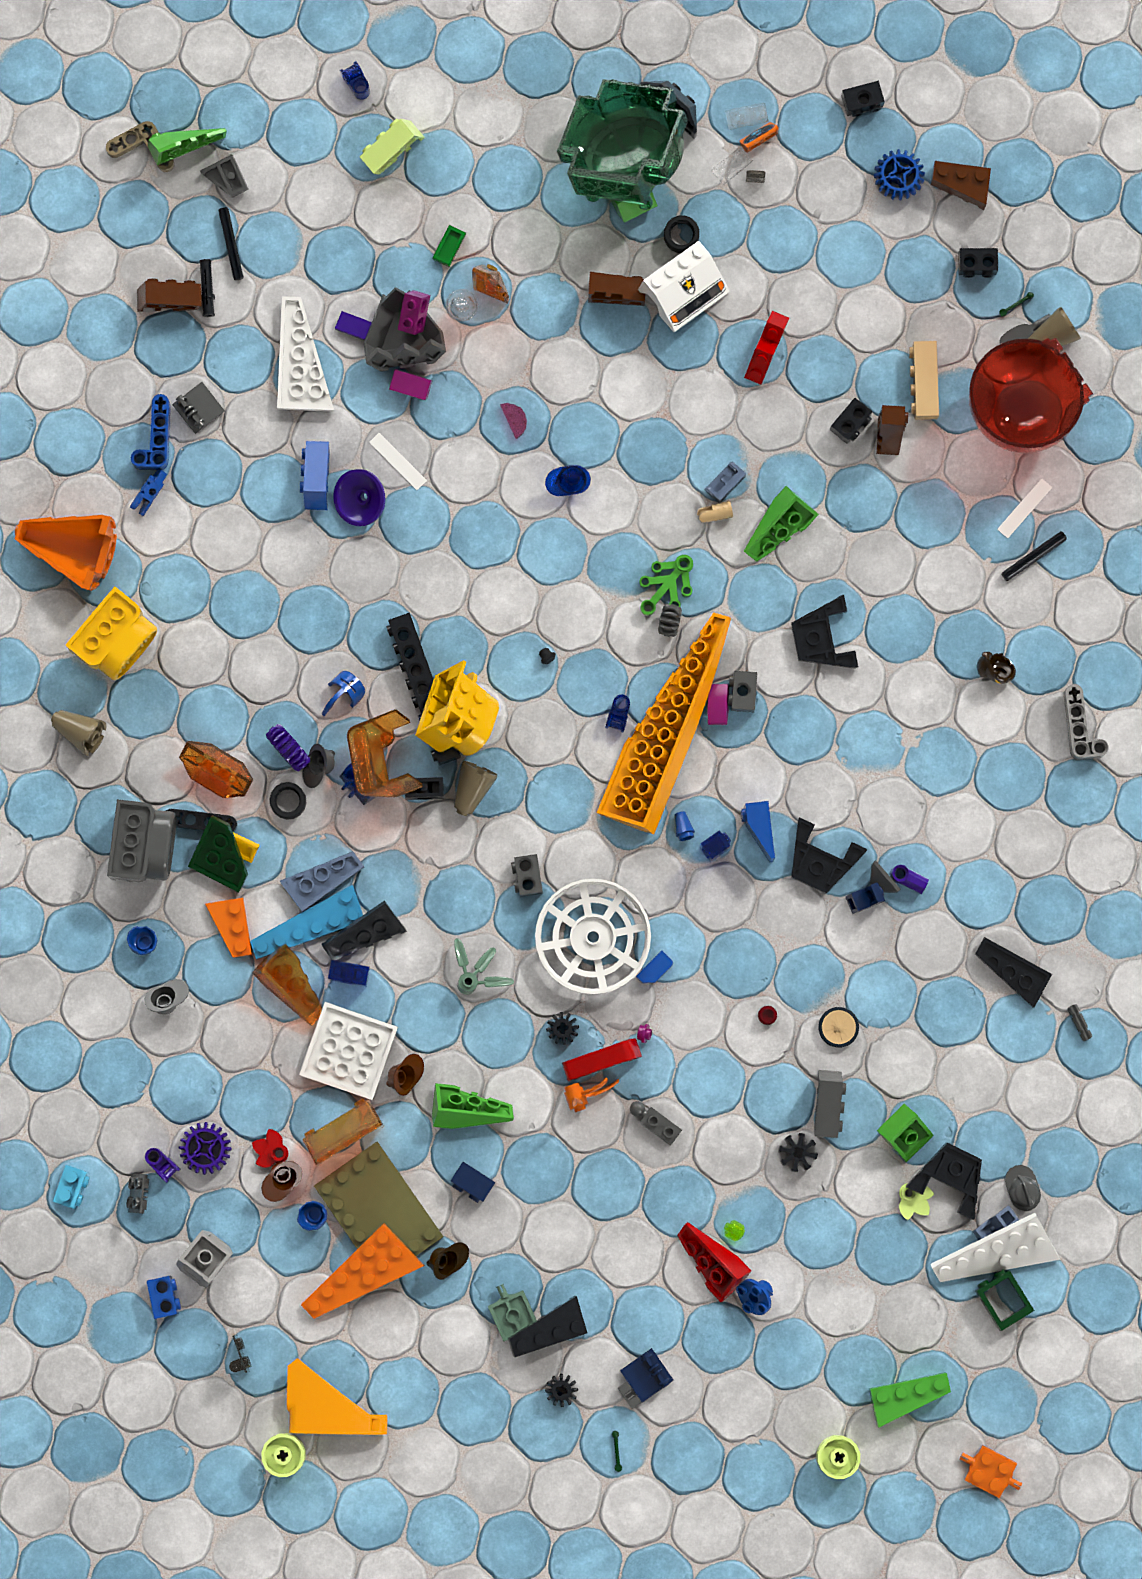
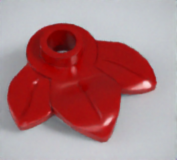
(267, 1148)

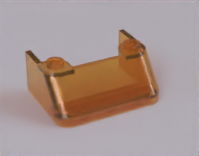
(368, 760)

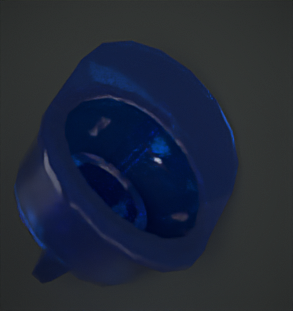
(567, 480)

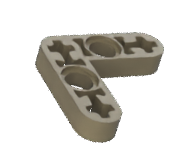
(141, 138)

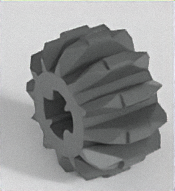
(669, 620)

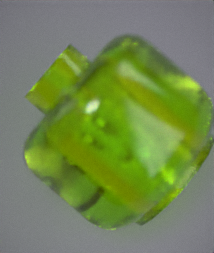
(734, 1230)

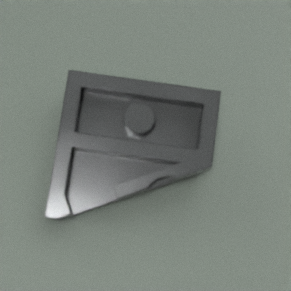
(226, 176)

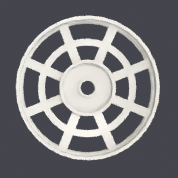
(593, 923)

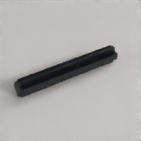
(231, 243)
(1033, 556)

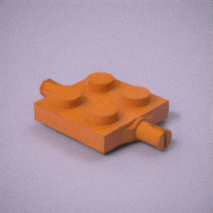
(990, 1471)

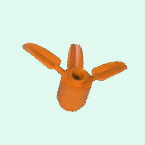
(577, 1097)

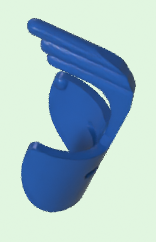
(357, 686)

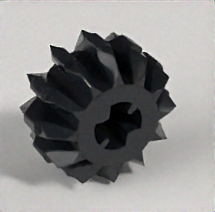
(568, 1032)
(559, 1384)

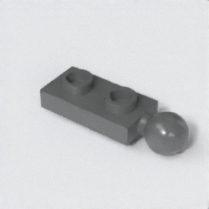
(656, 1122)

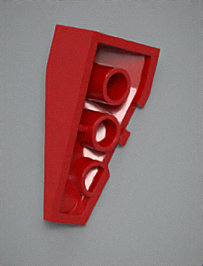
(718, 1265)

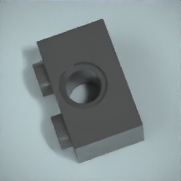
(743, 703)

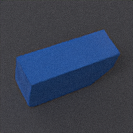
(655, 968)

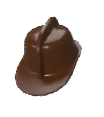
(406, 1074)
(281, 1180)

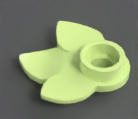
(915, 1203)

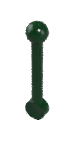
(1003, 312)
(618, 1467)

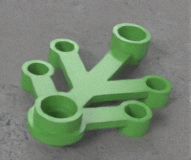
(668, 582)

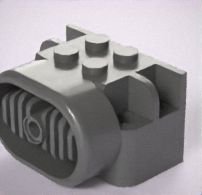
(141, 842)

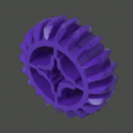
(288, 747)
(191, 1157)

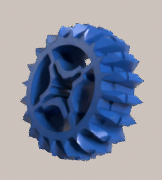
(892, 178)

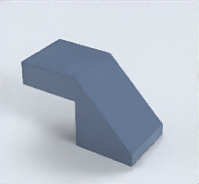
(998, 1221)

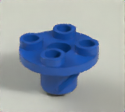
(755, 1296)

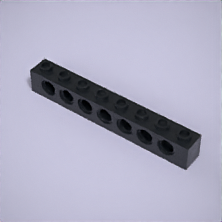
(405, 624)

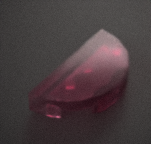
(515, 417)

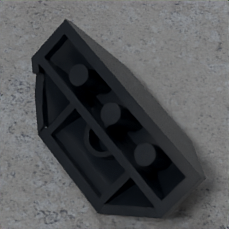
(683, 102)

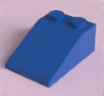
(758, 822)

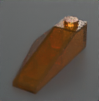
(287, 981)

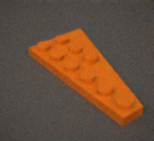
(372, 1265)

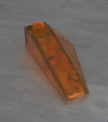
(489, 281)

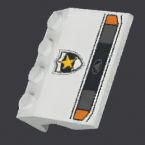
(685, 286)

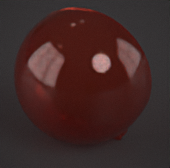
(1027, 395)

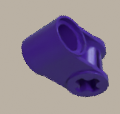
(162, 1164)

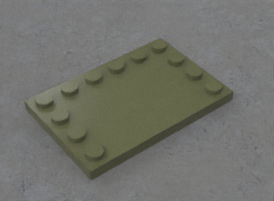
(372, 1193)

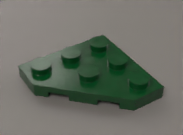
(219, 855)

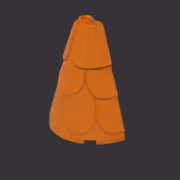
(72, 545)

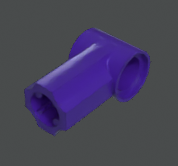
(910, 880)

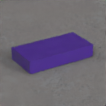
(353, 325)

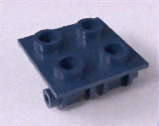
(646, 1375)

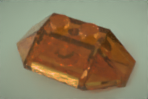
(216, 769)

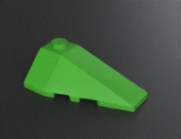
(175, 144)
(782, 519)
(461, 1109)

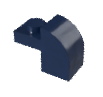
(865, 898)

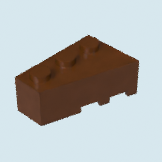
(963, 181)
(169, 295)
(890, 429)

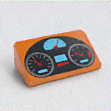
(759, 136)

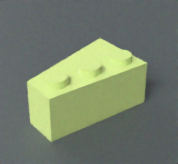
(390, 145)

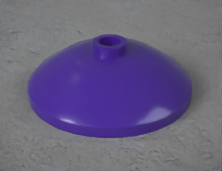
(350, 499)

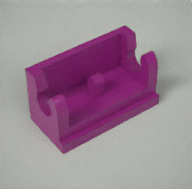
(410, 384)

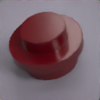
(767, 1015)

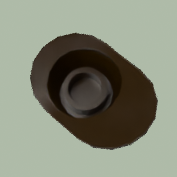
(448, 1260)

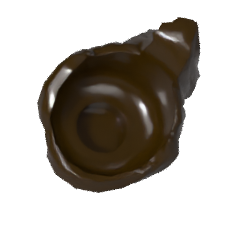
(996, 667)

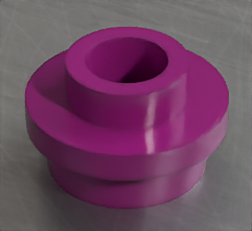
(644, 1033)

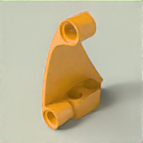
(322, 1409)

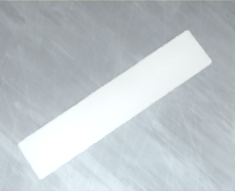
(397, 461)
(1024, 508)

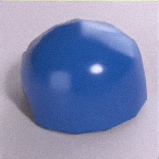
(142, 940)
(312, 1216)

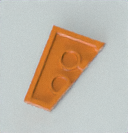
(232, 925)

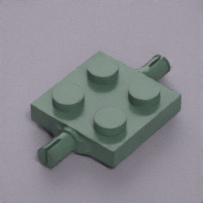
(511, 1312)

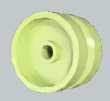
(275, 1463)
(838, 1468)

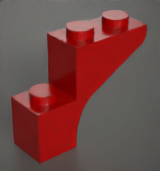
(766, 347)

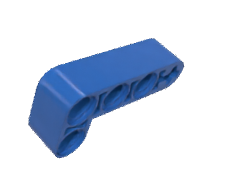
(156, 432)

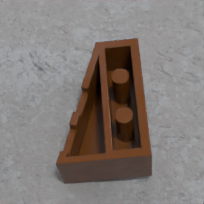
(615, 289)

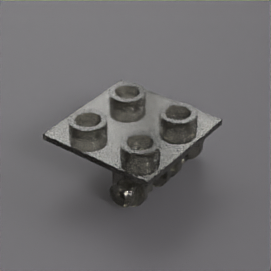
(243, 1362)

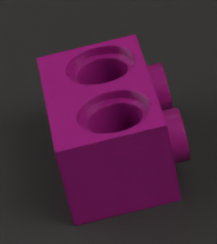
(413, 312)

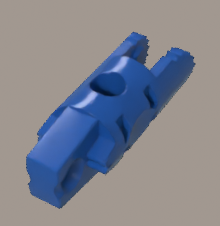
(154, 484)

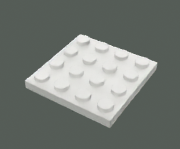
(348, 1051)

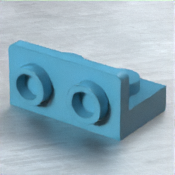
(71, 1186)

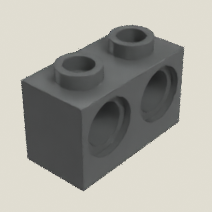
(532, 874)

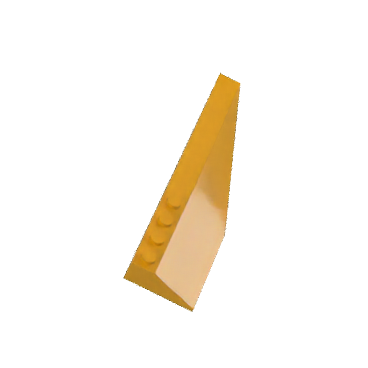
(661, 741)

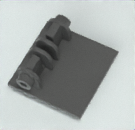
(198, 407)
(135, 1202)

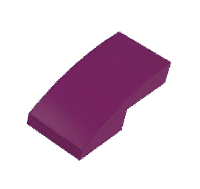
(718, 704)

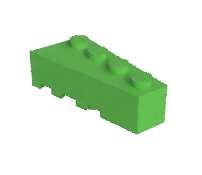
(903, 1397)

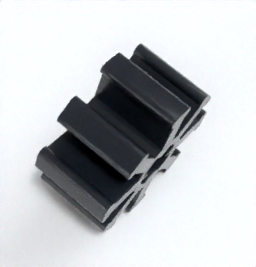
(804, 1154)

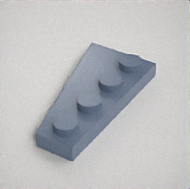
(314, 884)

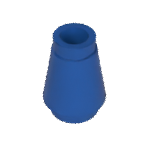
(683, 826)

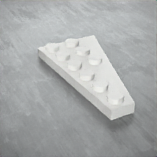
(300, 372)
(1008, 1248)

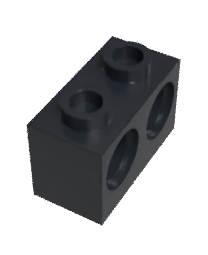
(977, 256)
(848, 418)

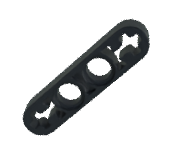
(200, 818)

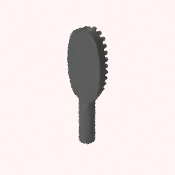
(1023, 331)

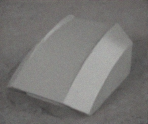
(204, 1258)

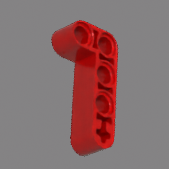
(602, 1059)

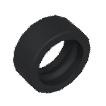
(680, 219)
(287, 786)

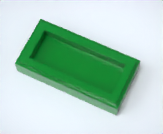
(449, 246)

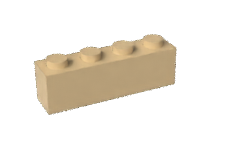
(924, 380)

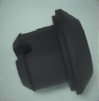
(547, 656)

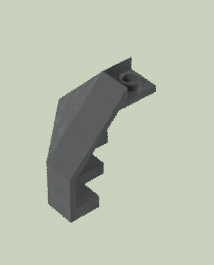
(391, 347)

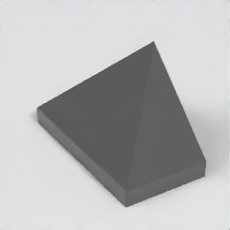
(879, 876)

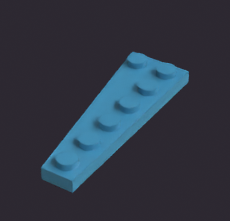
(320, 920)

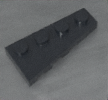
(368, 929)
(1020, 974)
(555, 1327)

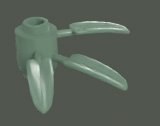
(480, 966)

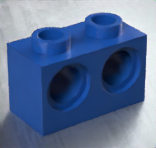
(158, 1298)

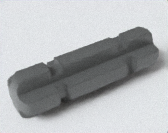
(1079, 1022)

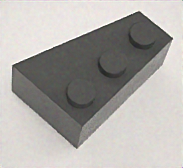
(829, 1104)

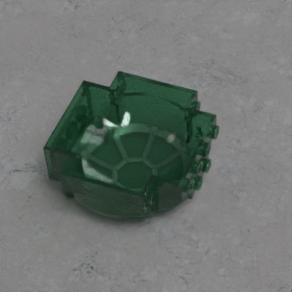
(623, 142)

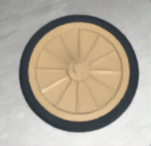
(838, 1027)

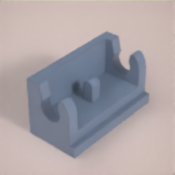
(725, 482)

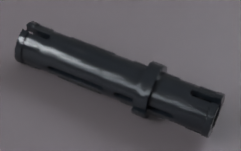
(207, 289)

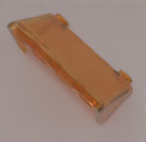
(342, 1131)

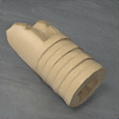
(715, 512)

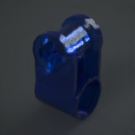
(354, 78)
(618, 715)

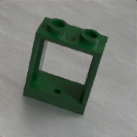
(1016, 1316)

